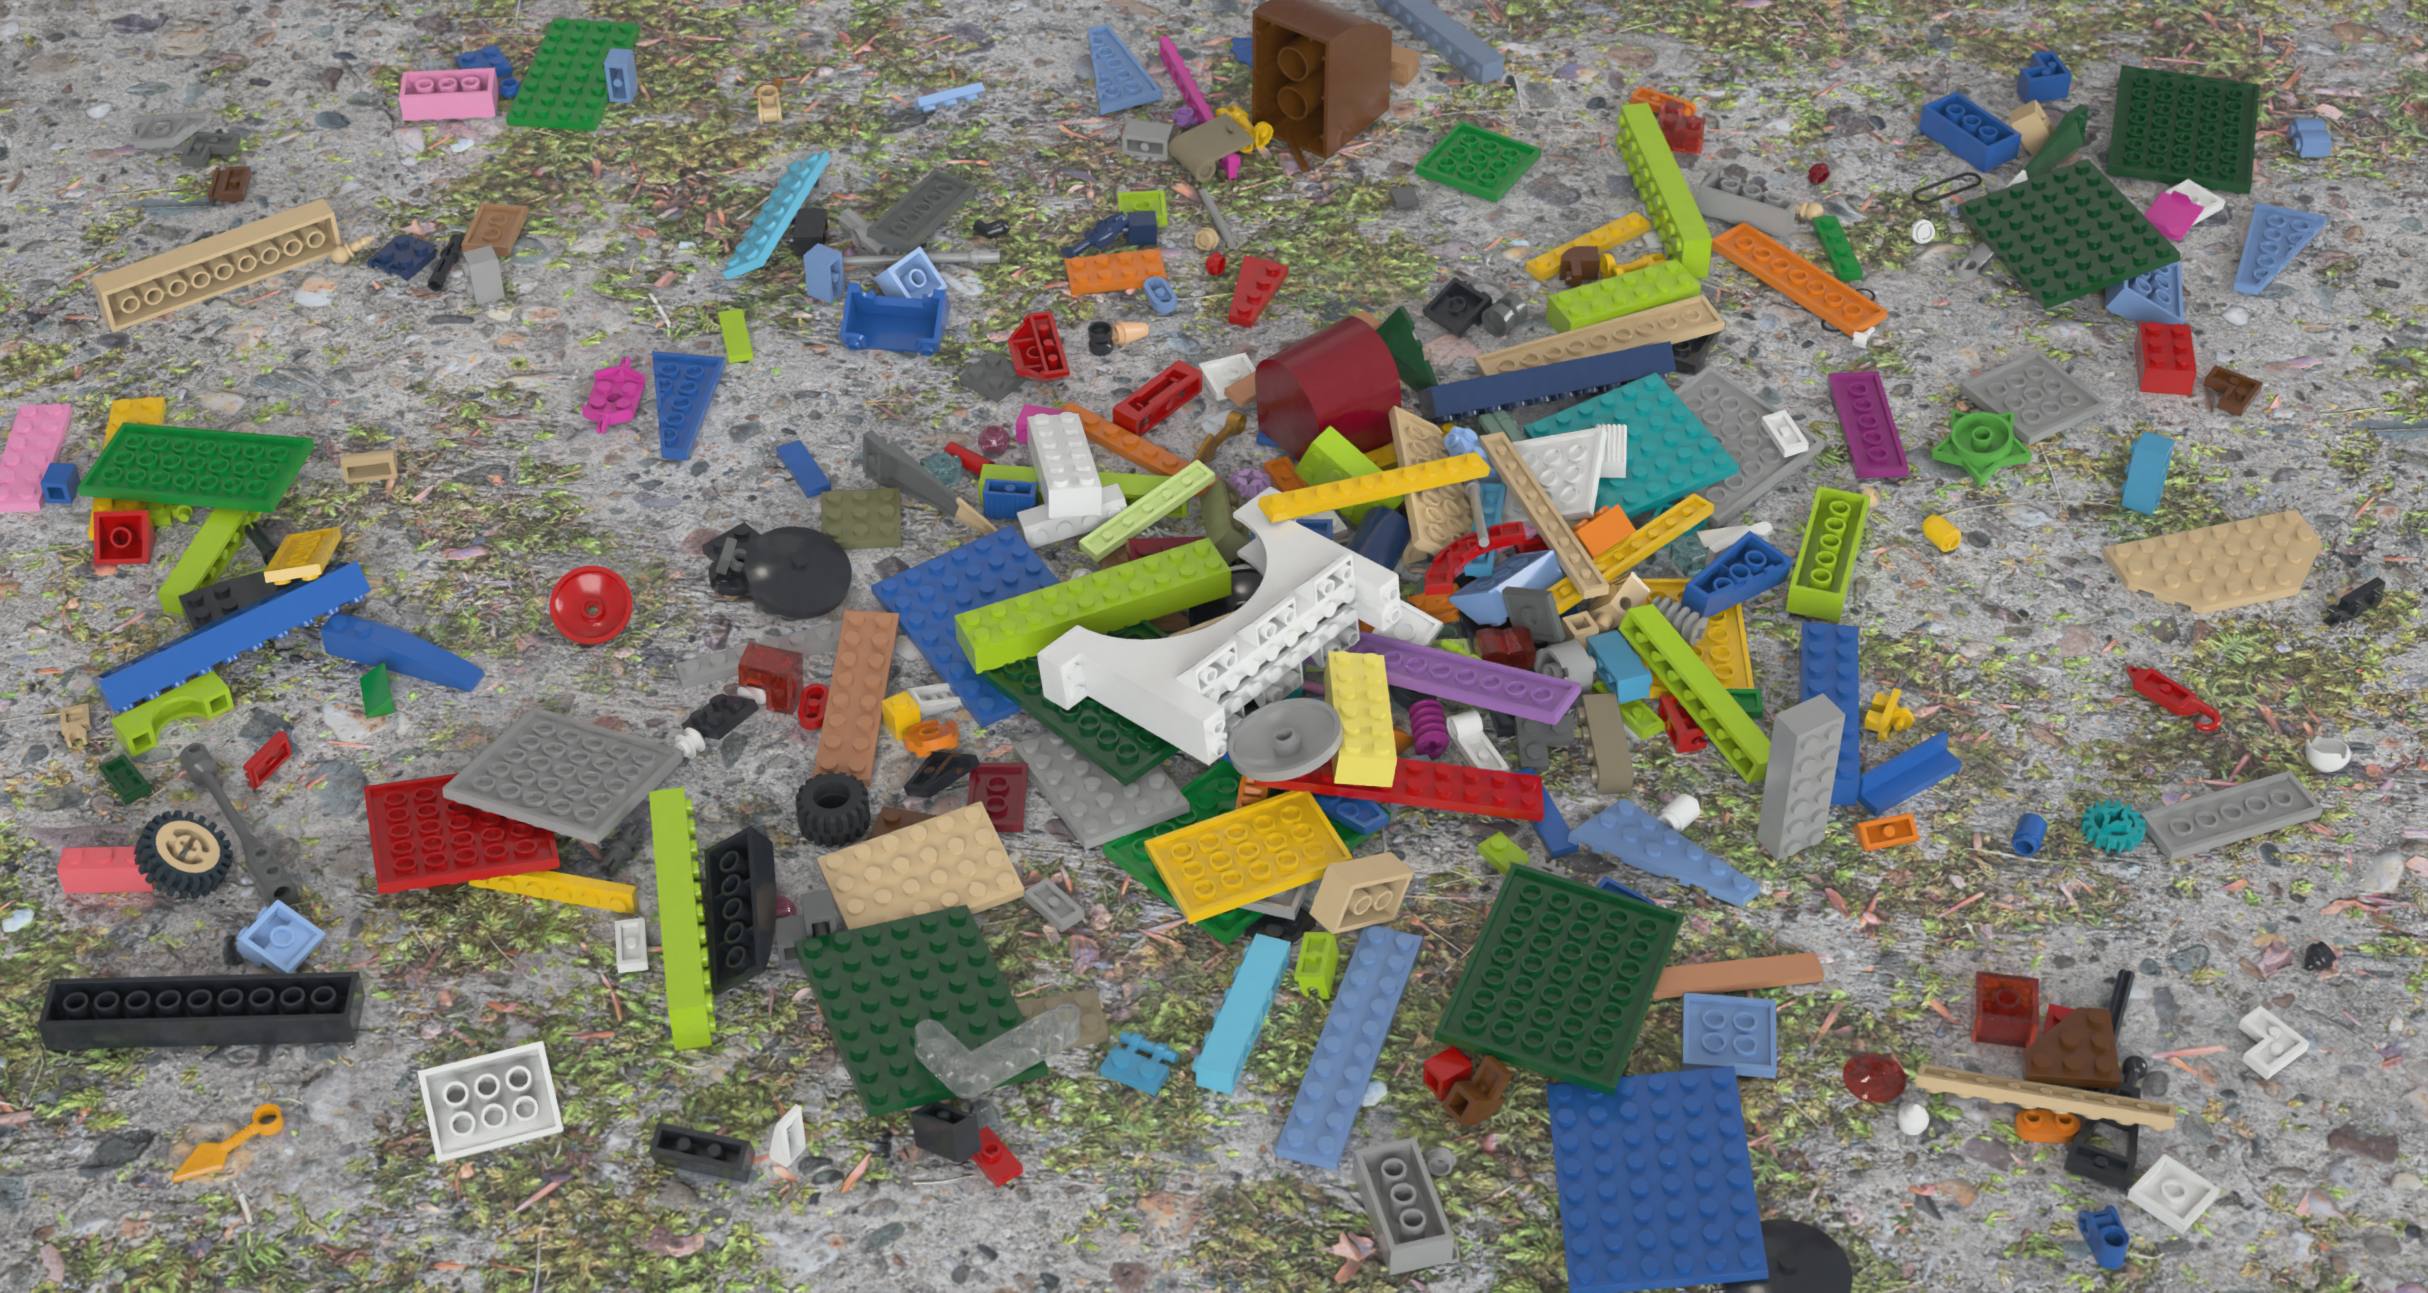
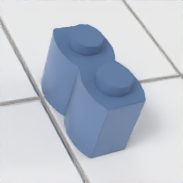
(2309, 137)

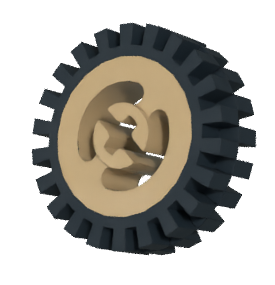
(164, 843)

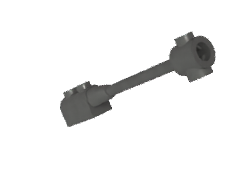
(260, 860)

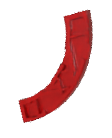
(1456, 555)

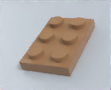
(495, 226)

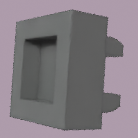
(728, 556)

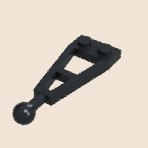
(2100, 1163)

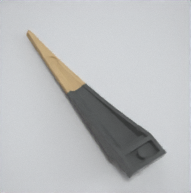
(895, 468)

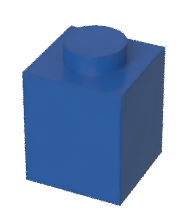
(60, 483)

